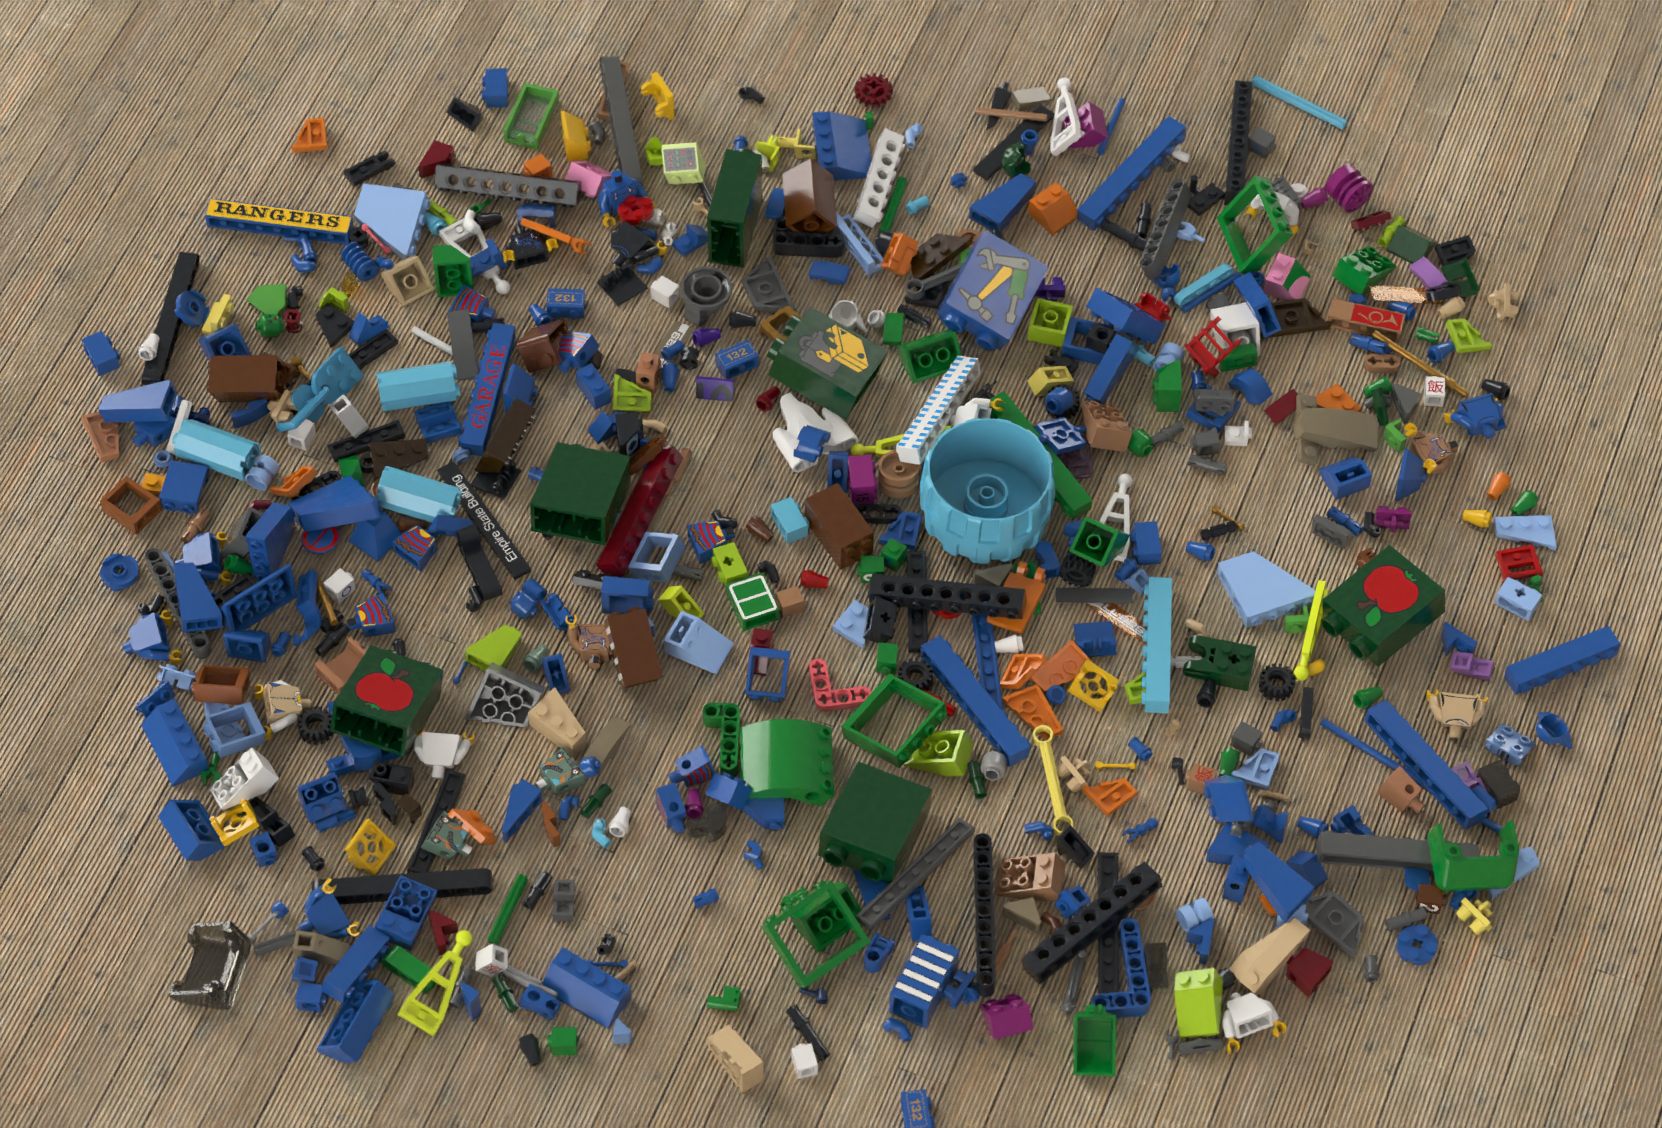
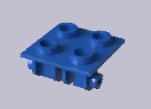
(1095, 638)

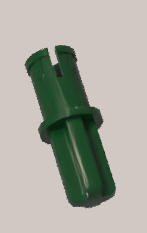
(1380, 406)
(976, 779)
(596, 800)
(505, 993)

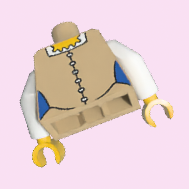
(281, 704)

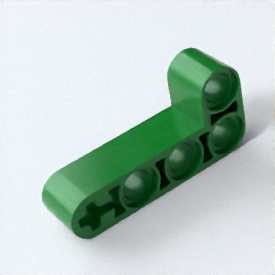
(727, 724)

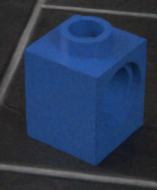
(260, 843)
(304, 970)
(310, 997)

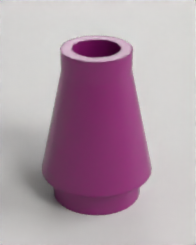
(1314, 198)
(694, 806)

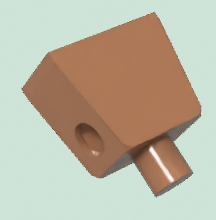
(1401, 791)

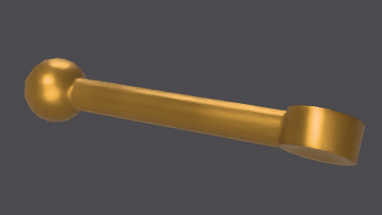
(1215, 509)

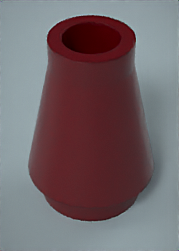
(767, 399)

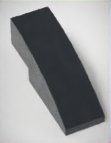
(269, 820)

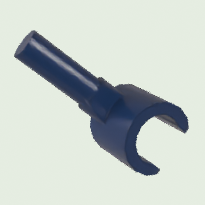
(820, 994)

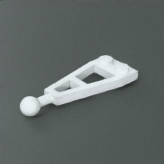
(1062, 140)
(456, 233)
(1124, 482)

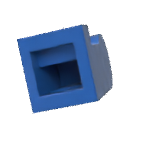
(1047, 557)
(540, 1002)

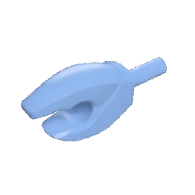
(1188, 232)

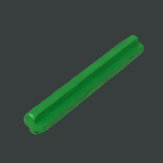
(893, 204)
(507, 909)

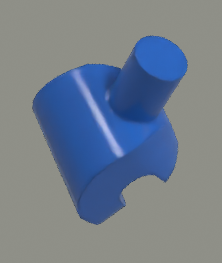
(755, 855)

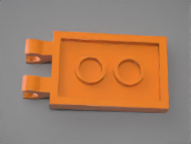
(577, 244)
(1034, 591)

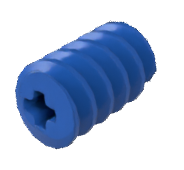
(359, 262)

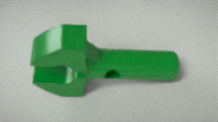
(205, 775)

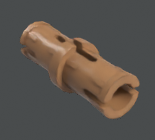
(195, 525)

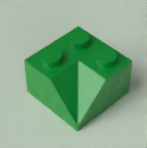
(1168, 387)

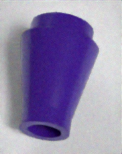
(705, 336)

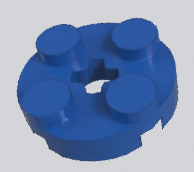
(184, 311)
(119, 581)
(1417, 934)

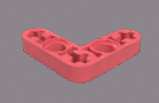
(827, 694)

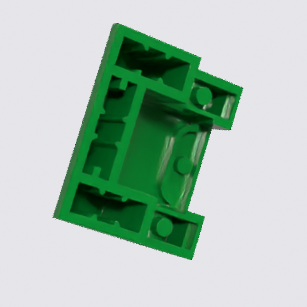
(788, 760)

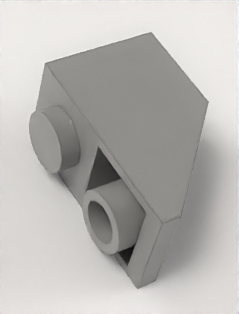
(349, 416)

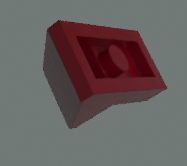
(441, 928)

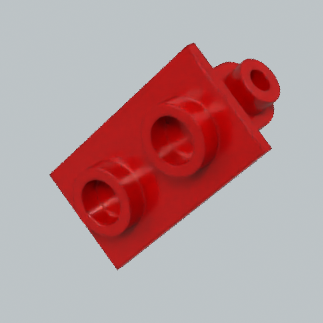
(1158, 311)

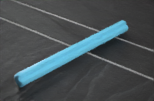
(1299, 102)

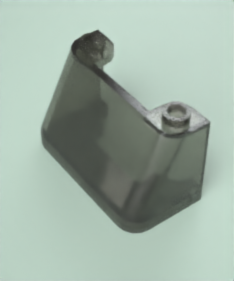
(214, 967)

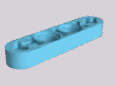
(1203, 284)

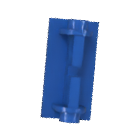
(552, 608)
(160, 695)

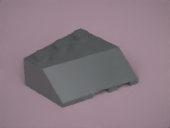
(504, 698)

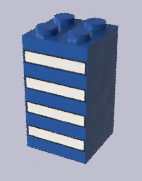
(923, 981)

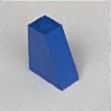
(1228, 845)

